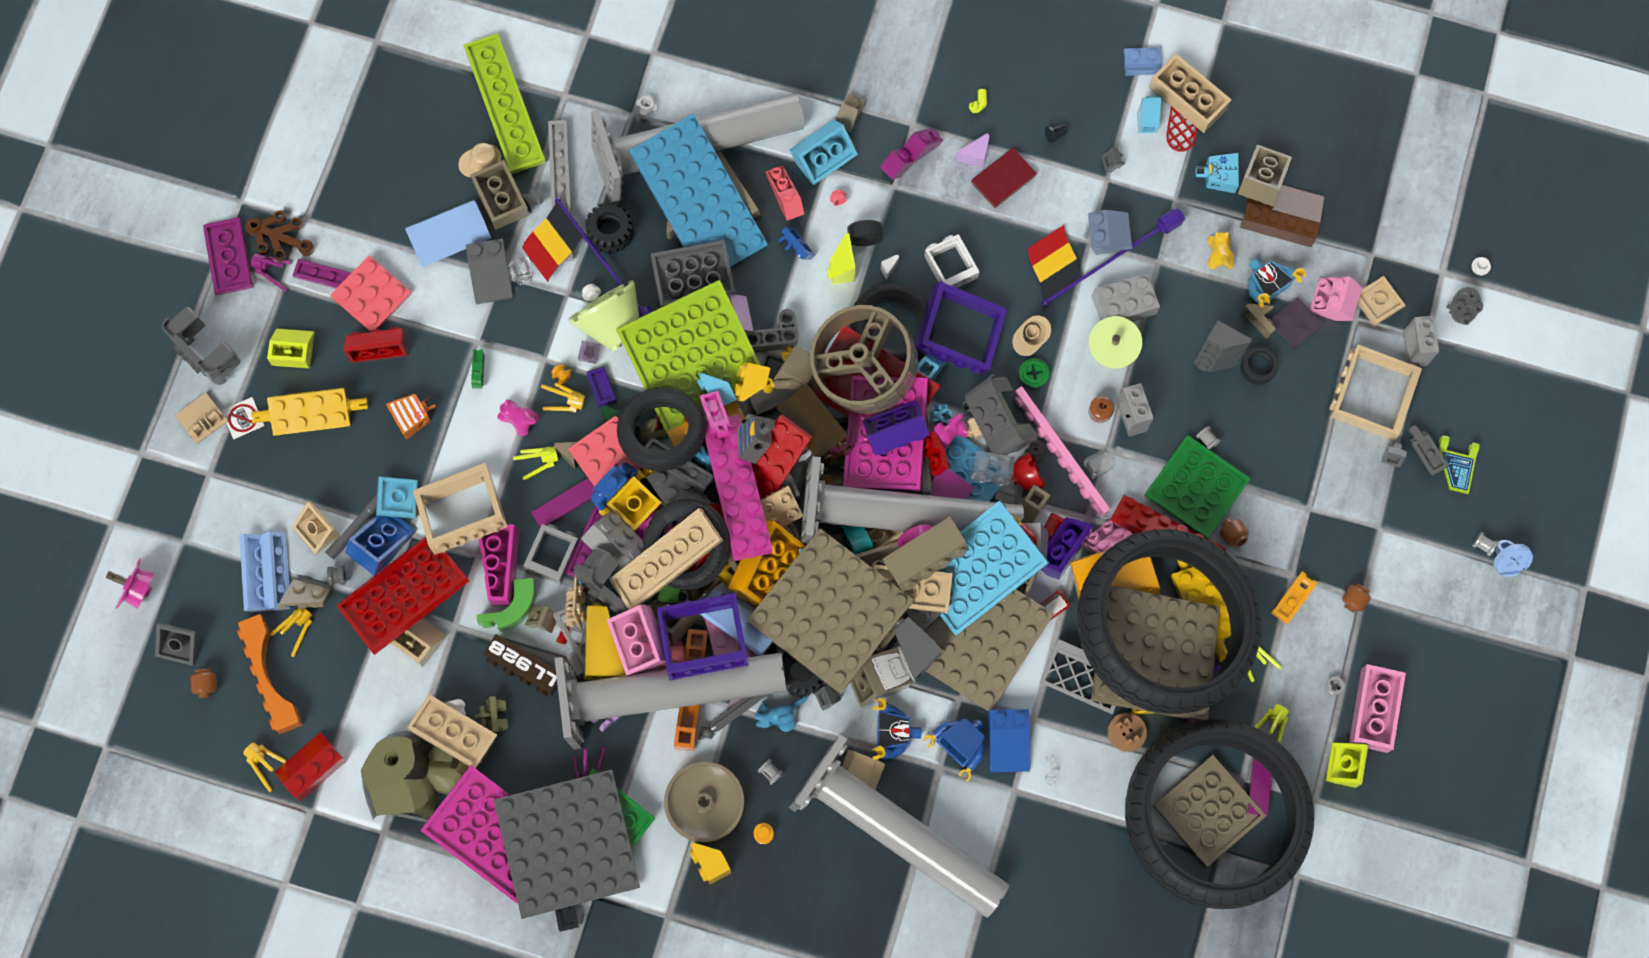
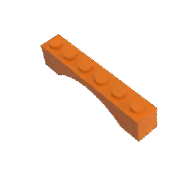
(256, 638)
(688, 716)

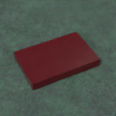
(1003, 178)

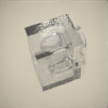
(1001, 463)

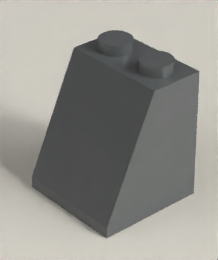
(917, 647)

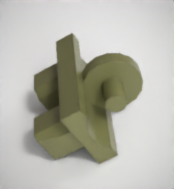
(490, 714)

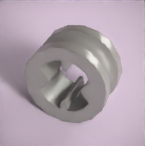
(1340, 684)

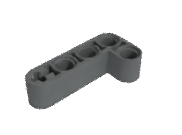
(777, 333)

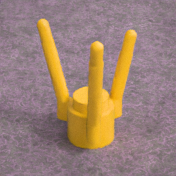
(575, 399)
(300, 617)
(255, 755)

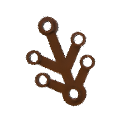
(277, 234)

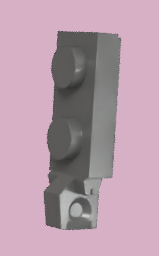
(1427, 451)

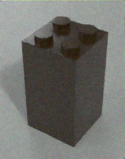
(812, 416)

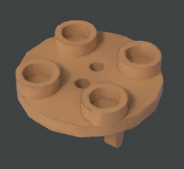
(1132, 740)

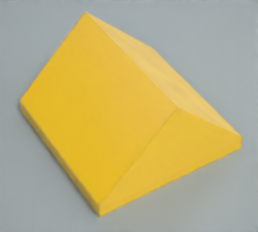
(634, 503)

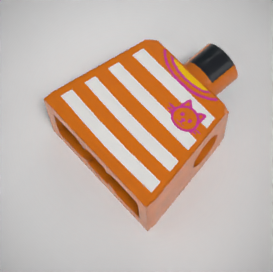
(410, 413)

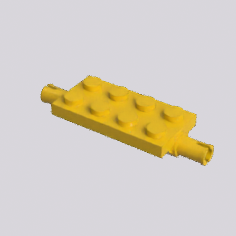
(309, 411)
(1196, 587)

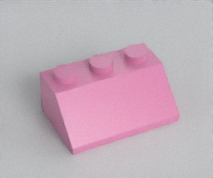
(637, 639)

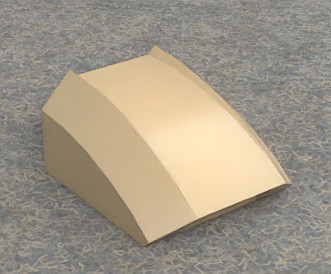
(864, 767)

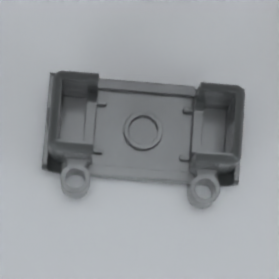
(181, 333)
(995, 417)
(594, 574)

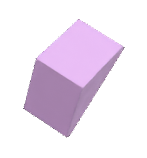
(974, 152)

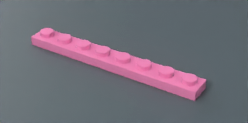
(1064, 457)

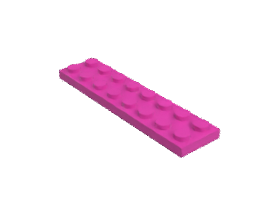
(738, 494)

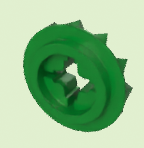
(1039, 366)

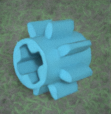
(941, 414)

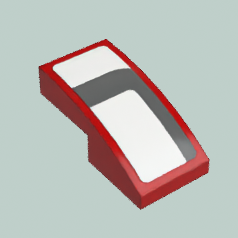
(1056, 603)

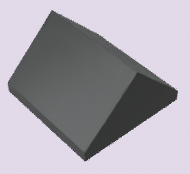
(177, 644)

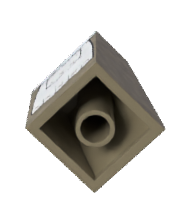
(882, 676)

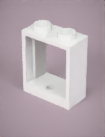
(949, 243)

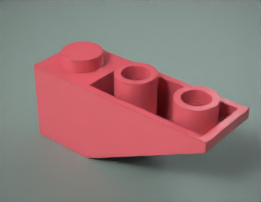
(785, 193)

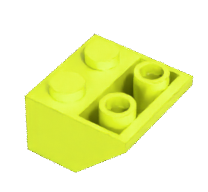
(291, 348)

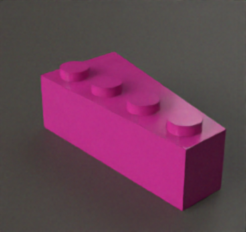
(499, 563)

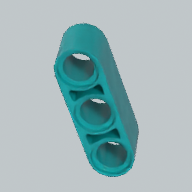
(856, 538)

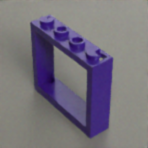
(970, 301)
(707, 664)

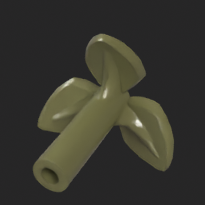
(650, 431)

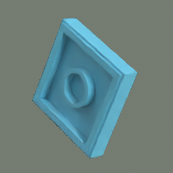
(396, 497)

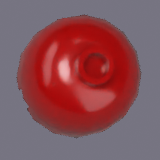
(1027, 472)

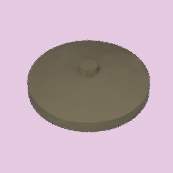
(704, 802)

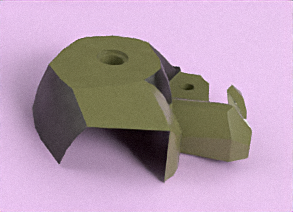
(406, 775)

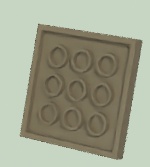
(1209, 811)

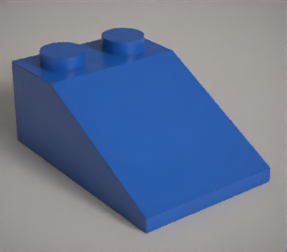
(379, 542)
(1009, 740)

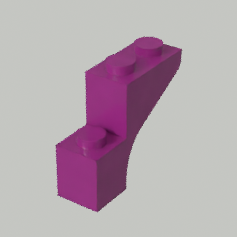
(914, 149)

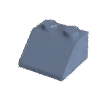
(1109, 231)

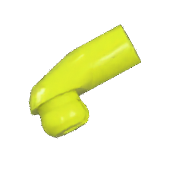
(981, 103)

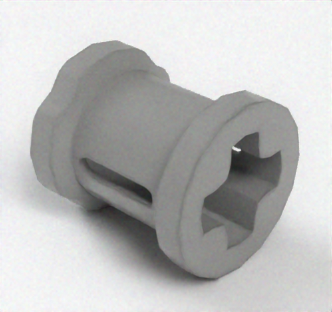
(1208, 438)
(1485, 543)
(770, 771)

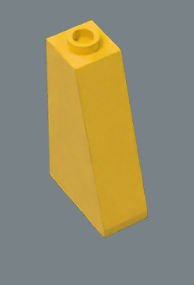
(601, 653)

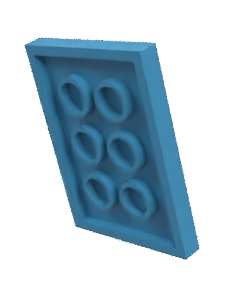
(960, 461)

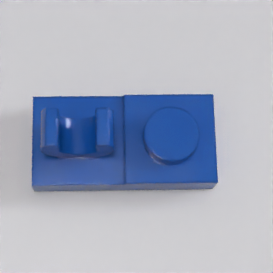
(794, 240)

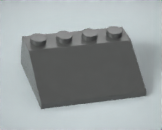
(690, 269)

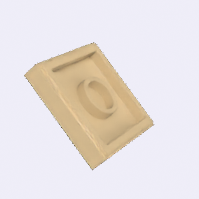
(1379, 301)

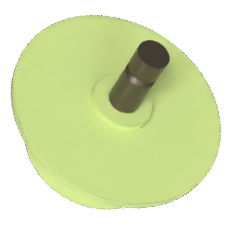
(1115, 342)

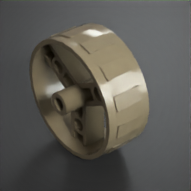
(865, 361)

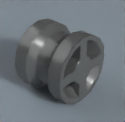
(532, 198)
(336, 575)

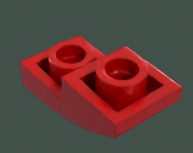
(935, 452)

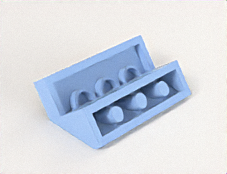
(447, 233)
(264, 570)
(725, 621)

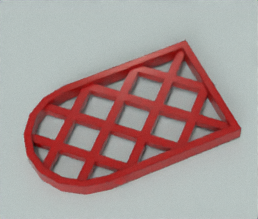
(1177, 114)

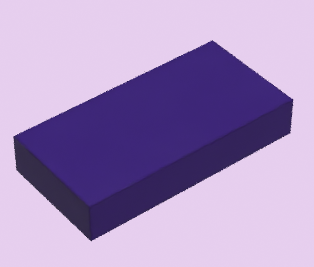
(601, 386)

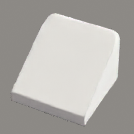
(889, 265)

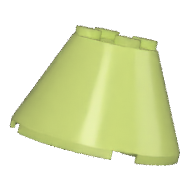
(607, 314)

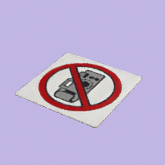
(240, 418)

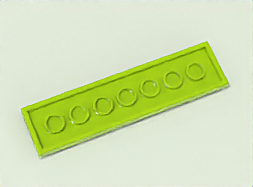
(504, 103)

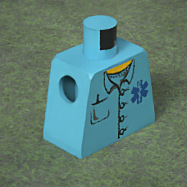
(1220, 172)

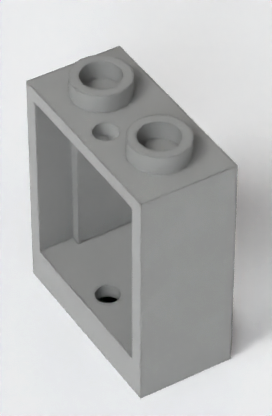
(1419, 345)
(1134, 403)
(545, 572)

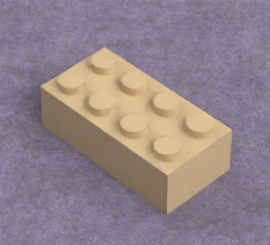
(1189, 93)

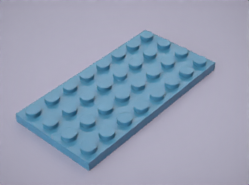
(696, 190)

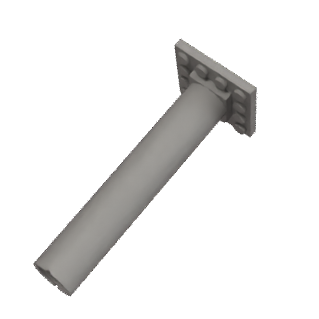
(722, 129)
(882, 508)
(656, 692)
(900, 832)

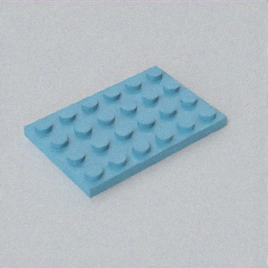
(995, 566)

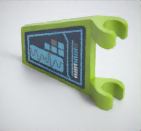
(1460, 466)

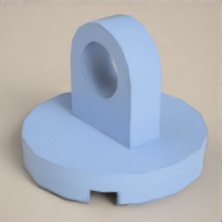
(1511, 558)

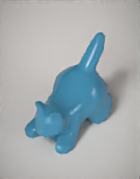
(781, 715)

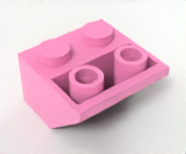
(1336, 298)
(1106, 537)

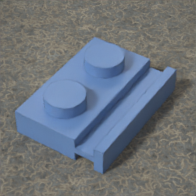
(1142, 61)

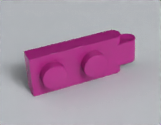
(715, 414)

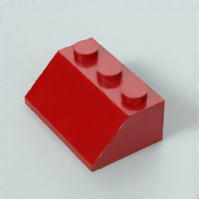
(375, 345)
(310, 767)

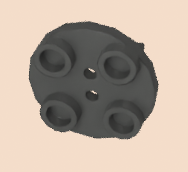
(1465, 305)

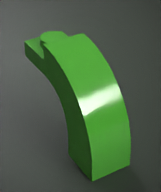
(517, 611)

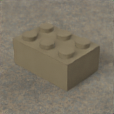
(1265, 175)
(499, 194)

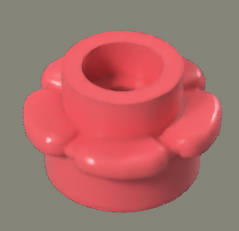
(838, 197)

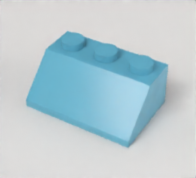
(823, 151)

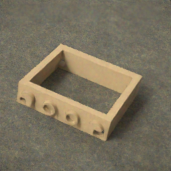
(1413, 373)
(453, 485)

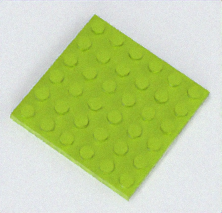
(688, 339)

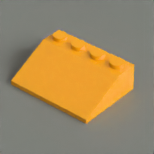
(759, 574)
(1135, 575)

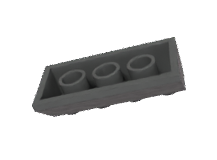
(1222, 348)

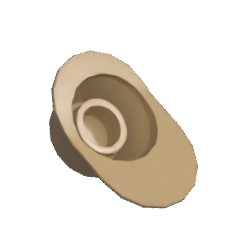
(478, 158)
(1031, 335)

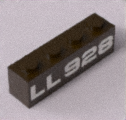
(522, 664)

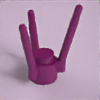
(263, 262)
(585, 763)

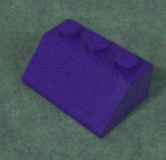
(896, 428)
(1065, 546)

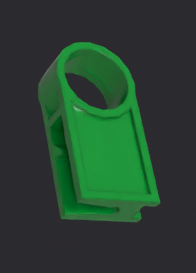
(477, 369)

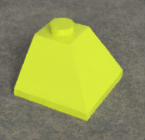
(842, 263)

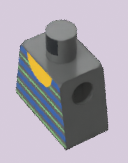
(754, 438)

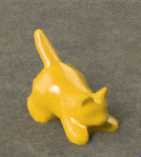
(1221, 252)

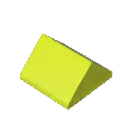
(1347, 764)

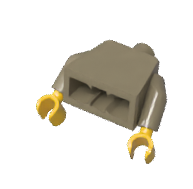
(794, 371)

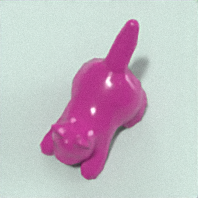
(519, 417)
(948, 432)

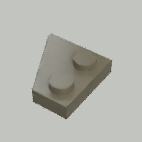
(304, 595)

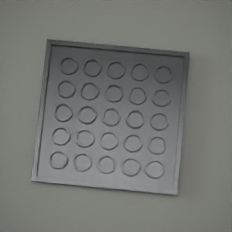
(566, 843)

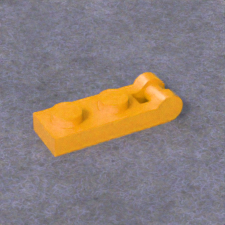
(1294, 598)

